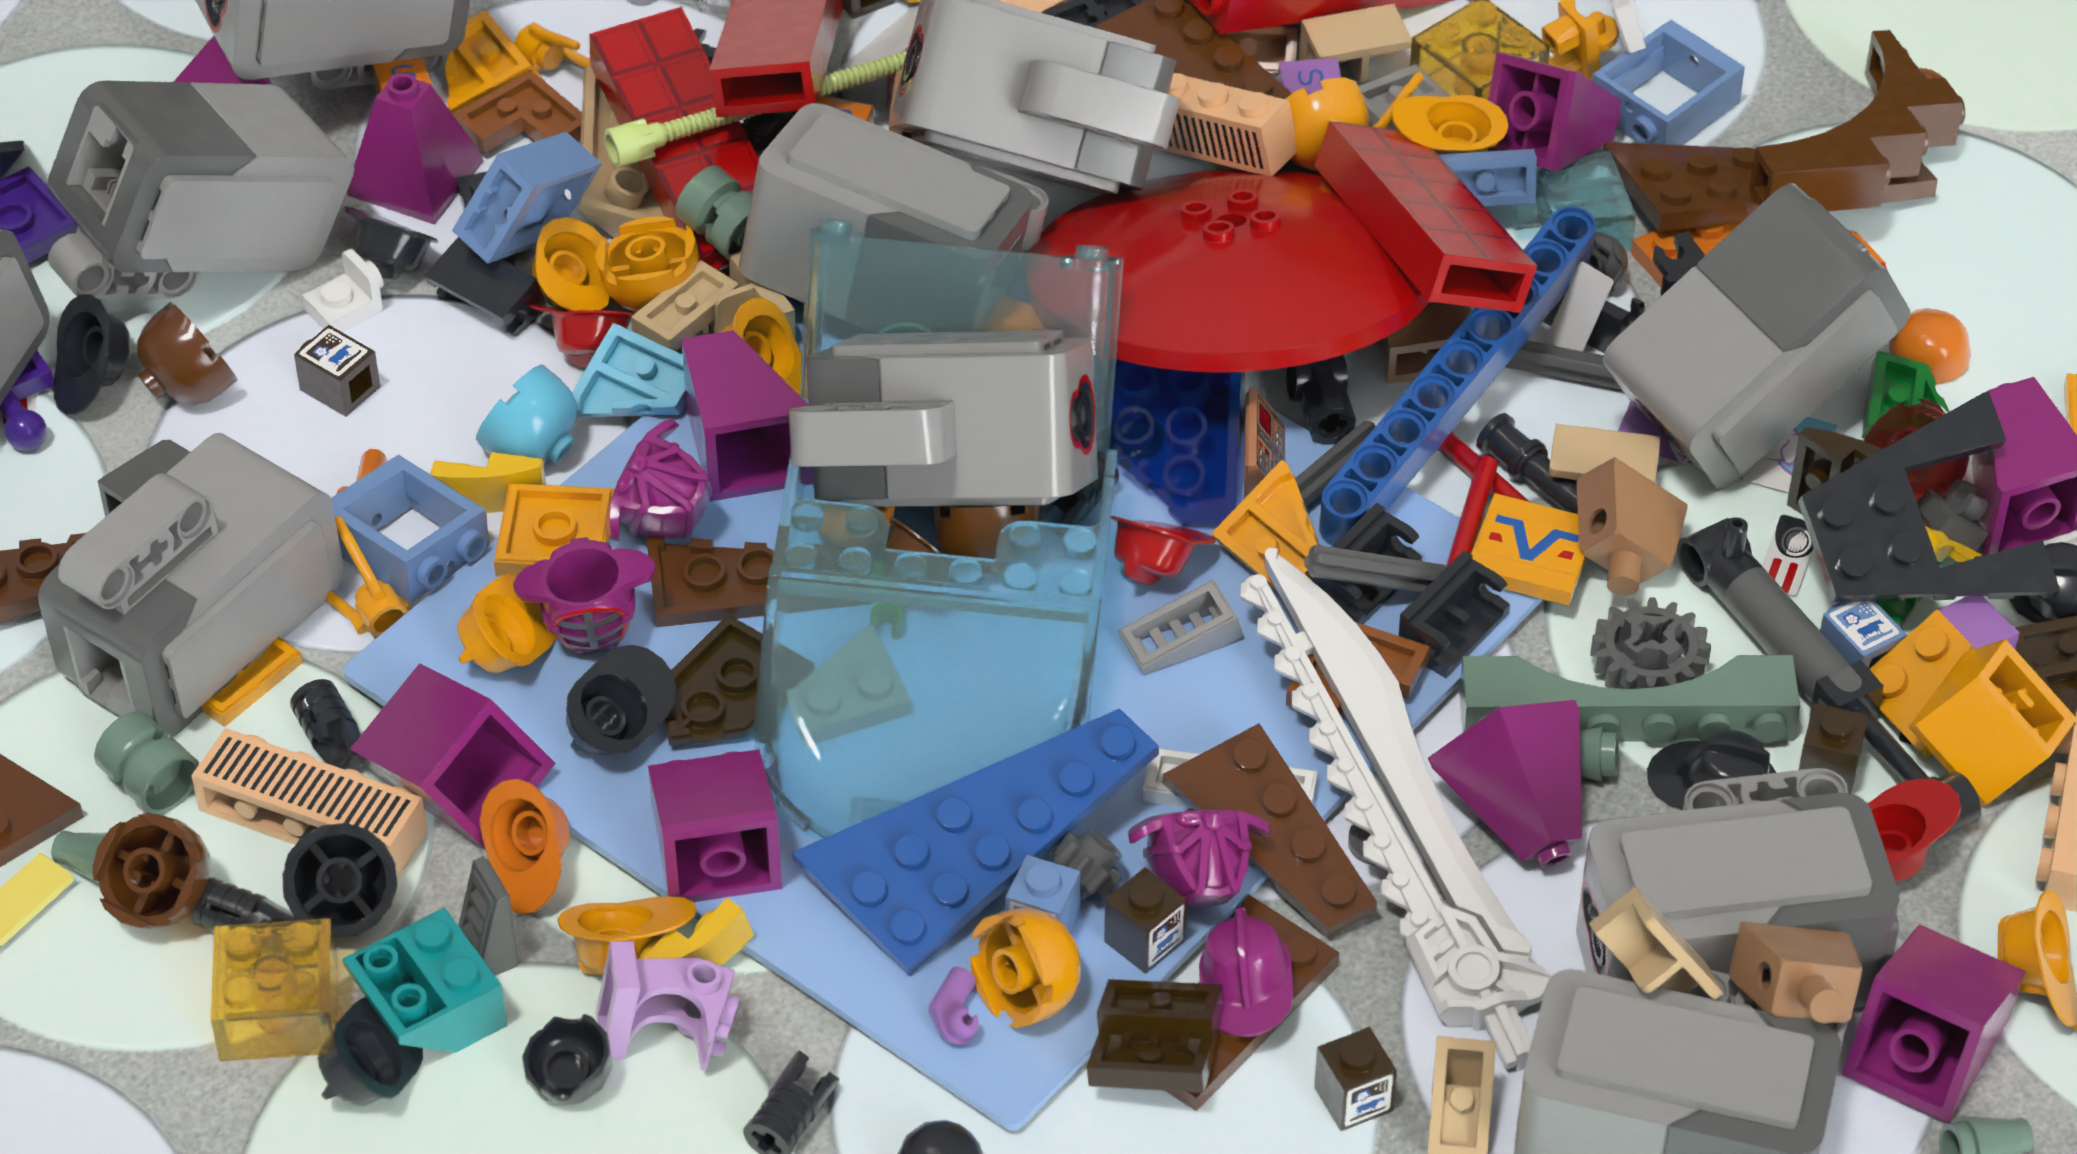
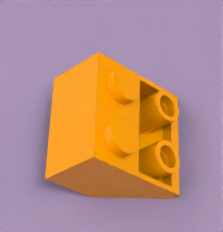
(1992, 719)

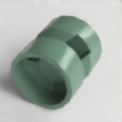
(715, 208)
(146, 761)

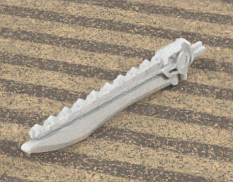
(1465, 952)

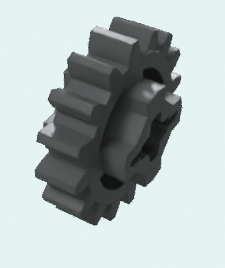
(1649, 646)

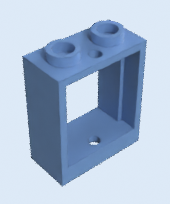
(1672, 49)
(524, 194)
(389, 493)

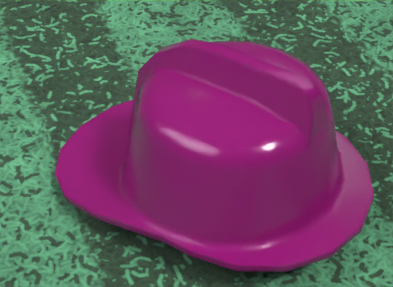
(1253, 971)

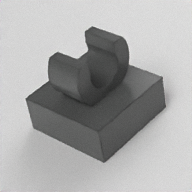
(1956, 513)

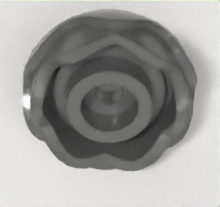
(1609, 258)

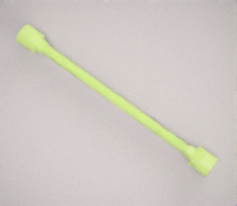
(637, 140)

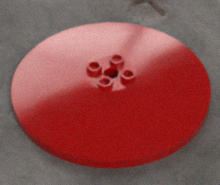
(1240, 271)

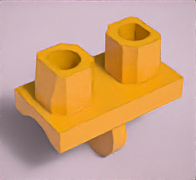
(1579, 39)

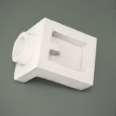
(347, 297)

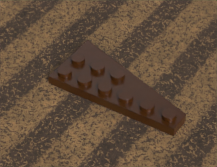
(1711, 184)

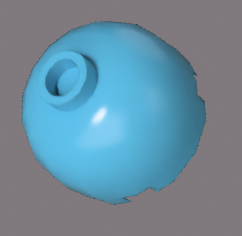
(533, 420)

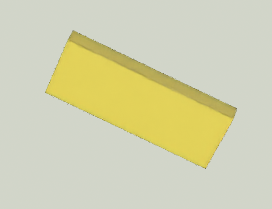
(29, 893)

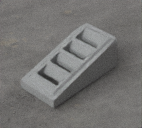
(1188, 608)

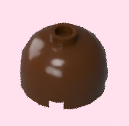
(180, 359)
(976, 529)
(151, 870)

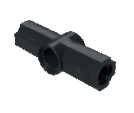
(1323, 397)

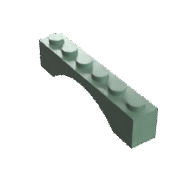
(1742, 695)

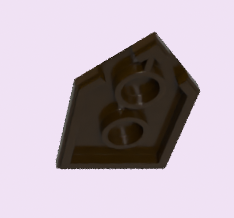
(716, 686)

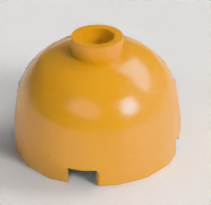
(1311, 113)
(646, 260)
(1025, 965)

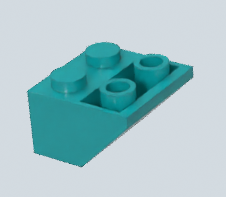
(430, 985)

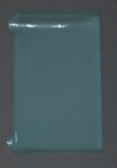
(929, 288)

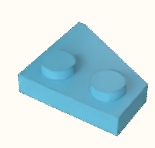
(631, 378)

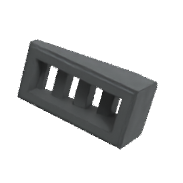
(488, 918)

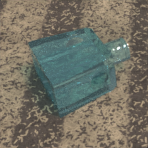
(1588, 184)

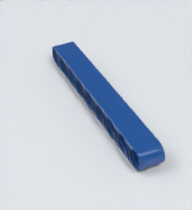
(1454, 380)

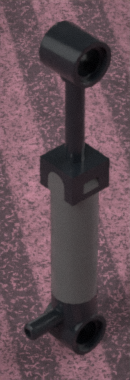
(1725, 562)

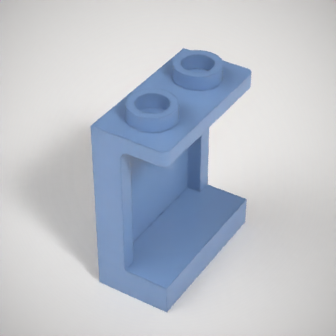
(1497, 175)

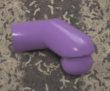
(948, 1009)

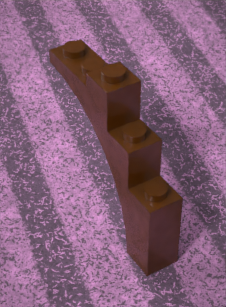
(1882, 142)

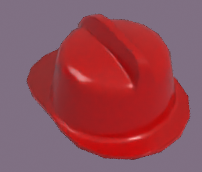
(582, 331)
(1154, 548)
(1911, 819)

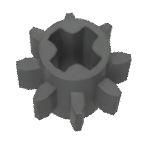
(1095, 859)

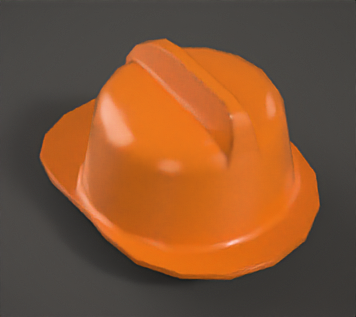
(524, 842)

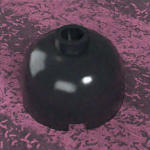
(340, 876)

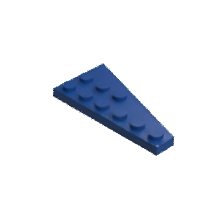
(951, 852)

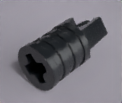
(327, 722)
(235, 907)

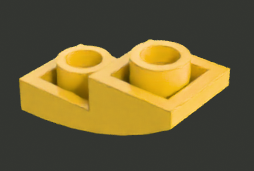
(489, 484)
(714, 938)

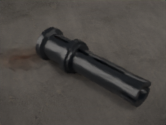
(1526, 460)

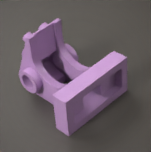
(665, 991)

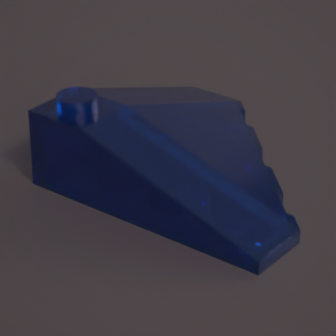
(1181, 437)

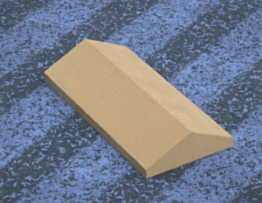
(614, 193)

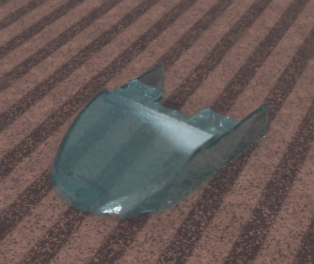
(914, 663)

